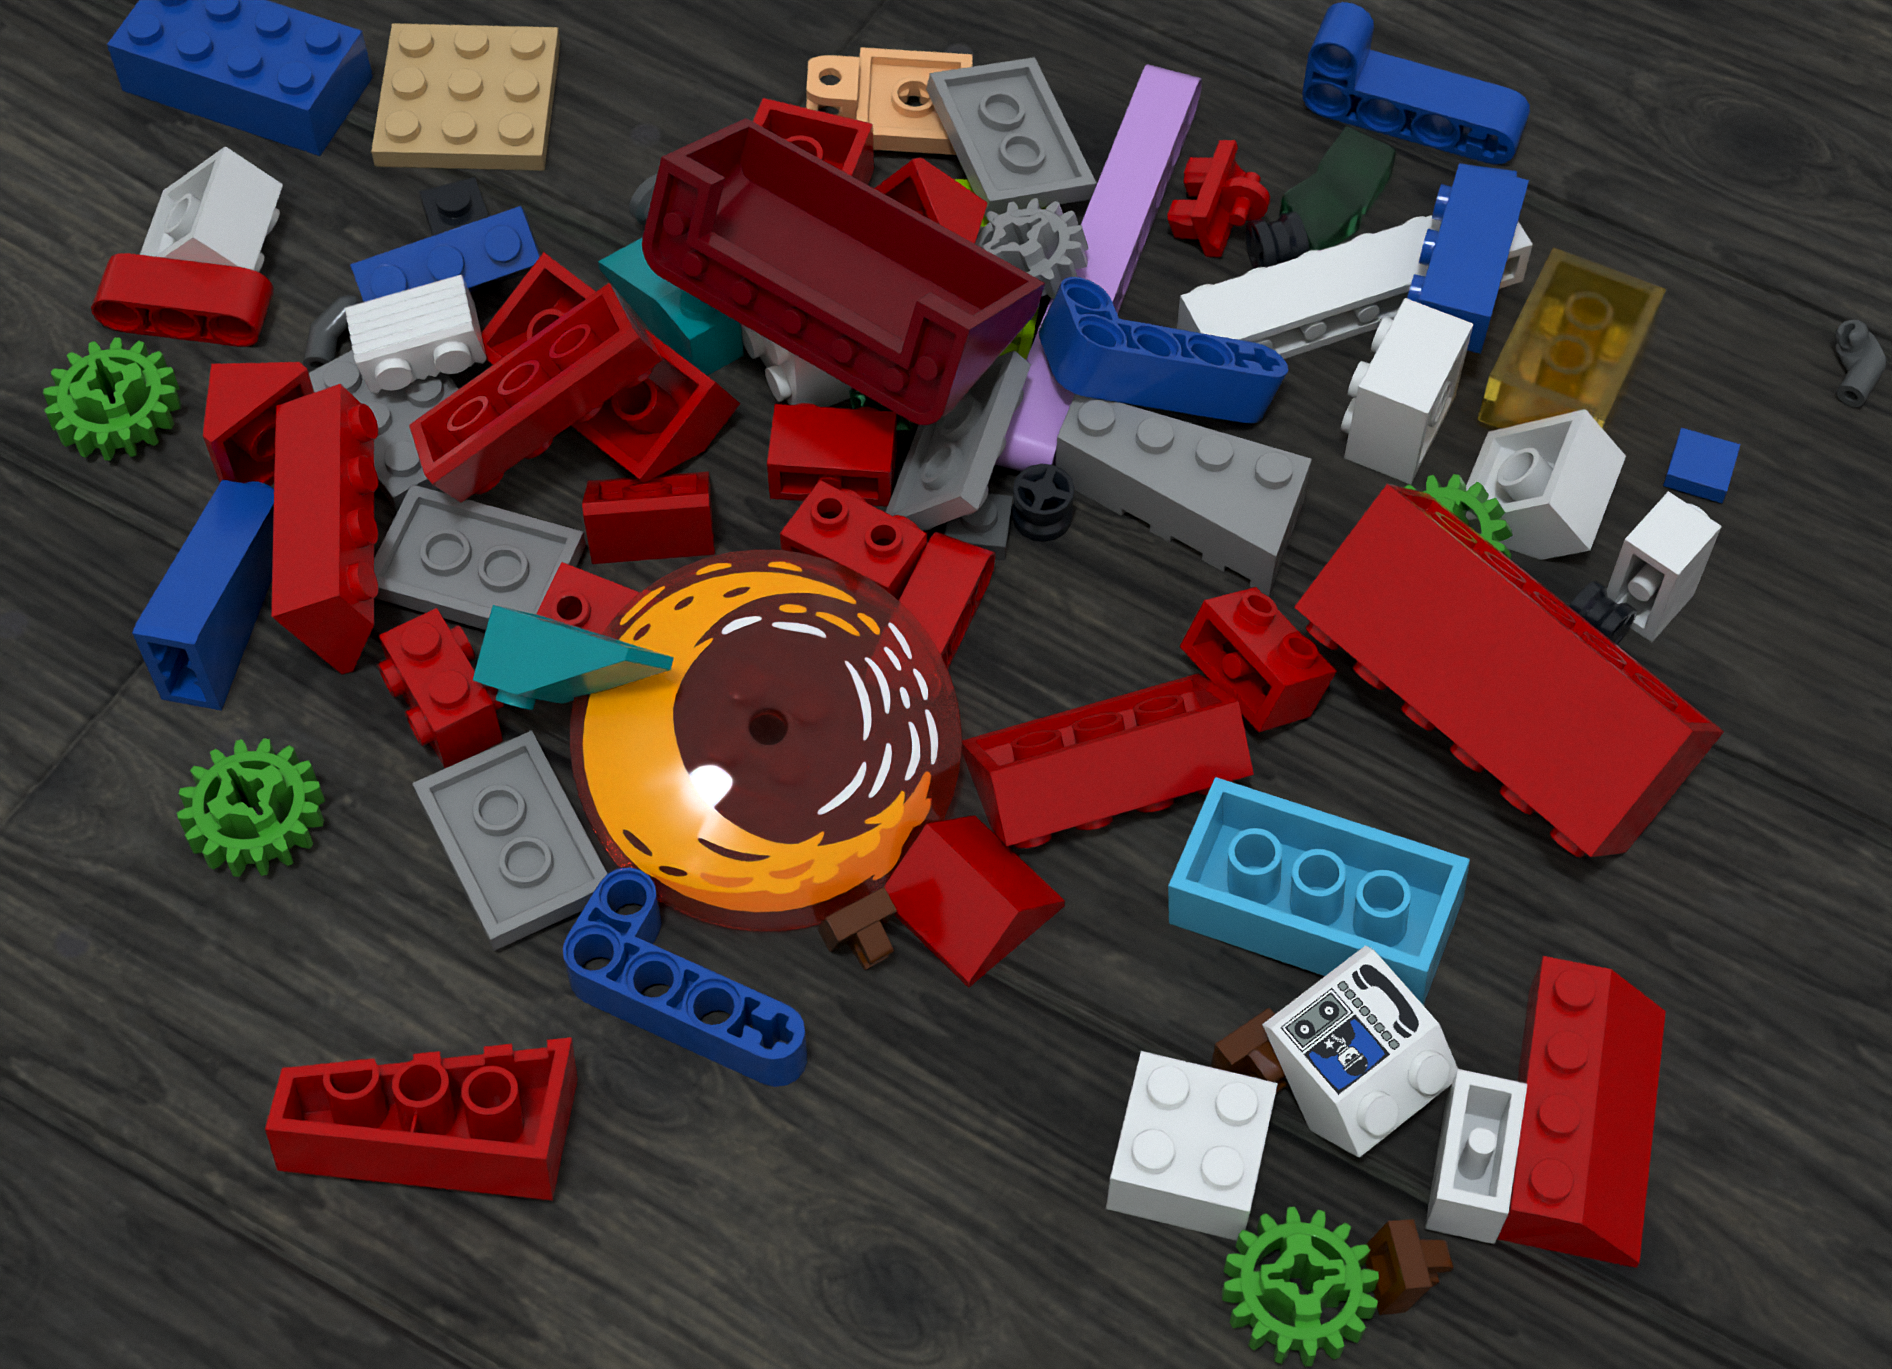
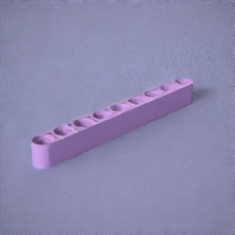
(1115, 234)

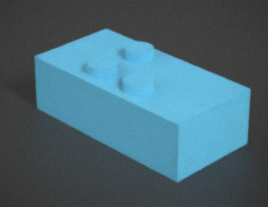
(1314, 886)

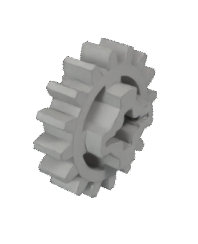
(1037, 242)

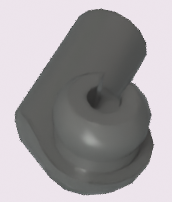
(325, 333)
(1862, 360)

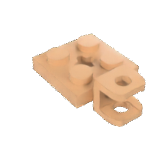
(878, 91)

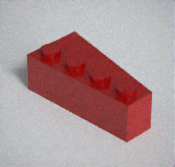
(431, 1121)

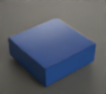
(1701, 465)

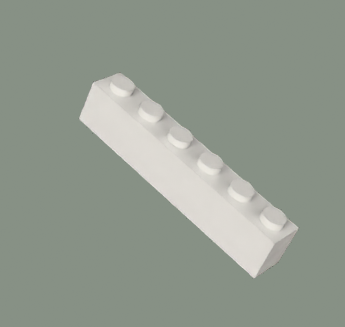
(1324, 292)

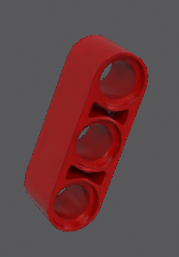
(182, 299)
(948, 590)

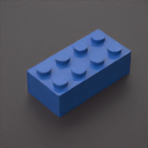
(245, 66)

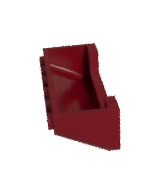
(833, 269)

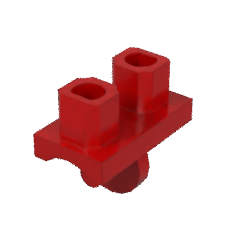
(1224, 199)

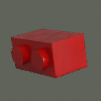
(835, 446)

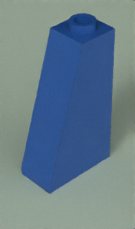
(210, 597)

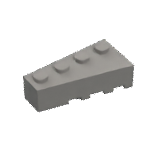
(1188, 483)

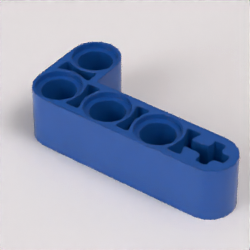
(1407, 97)
(1154, 364)
(692, 991)

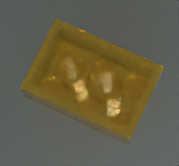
(1572, 344)

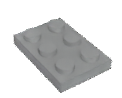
(1010, 135)
(394, 410)
(956, 455)
(469, 557)
(511, 839)

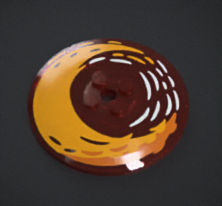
(788, 826)

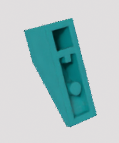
(674, 316)
(556, 661)

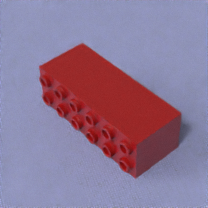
(1506, 673)

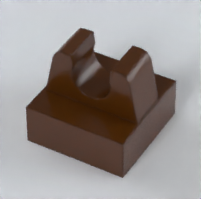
(861, 928)
(1250, 1052)
(1404, 1265)

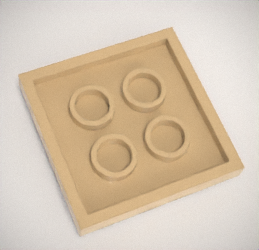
(466, 97)

